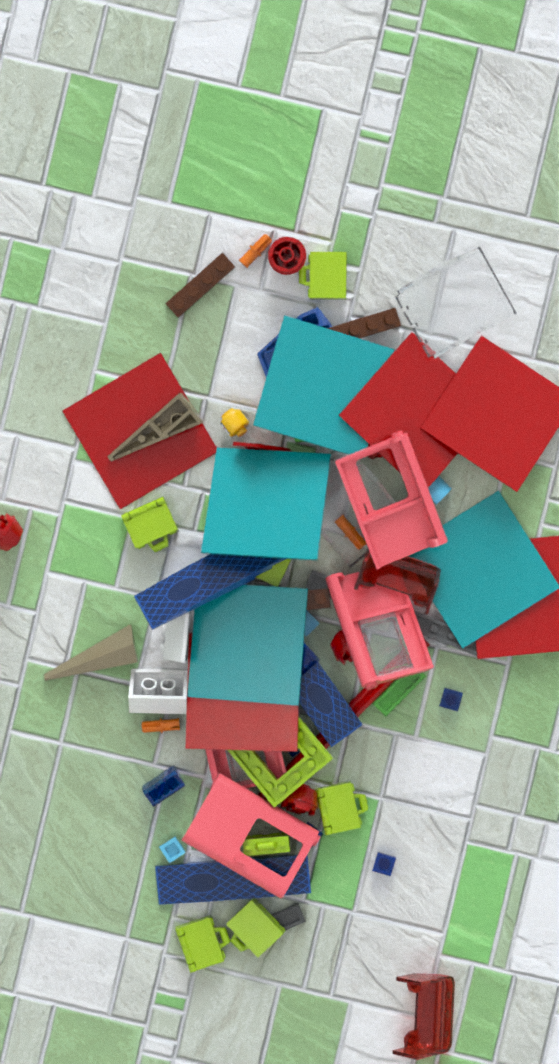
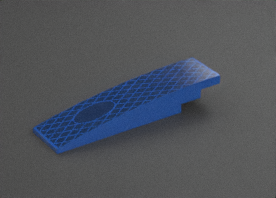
(198, 585)
(326, 706)
(215, 882)

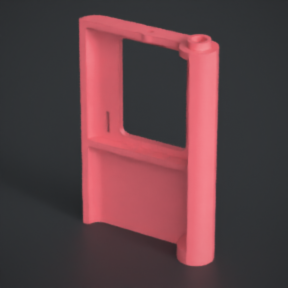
(401, 526)
(227, 820)

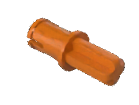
(255, 250)
(350, 532)
(160, 725)

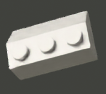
(176, 639)
(158, 691)

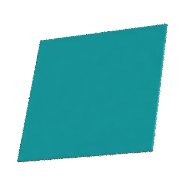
(312, 382)
(266, 503)
(486, 570)
(249, 646)

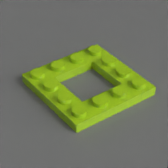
(279, 789)

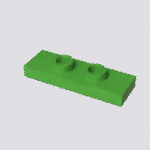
(397, 692)

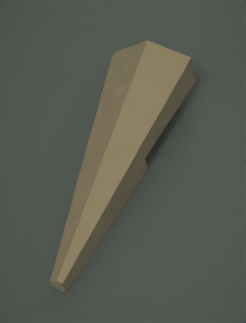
(170, 420)
(111, 652)

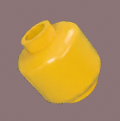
(234, 422)

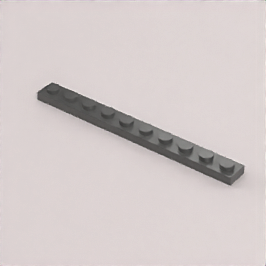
(429, 626)

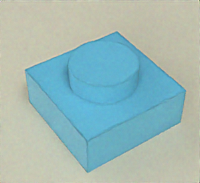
(310, 623)
(172, 849)

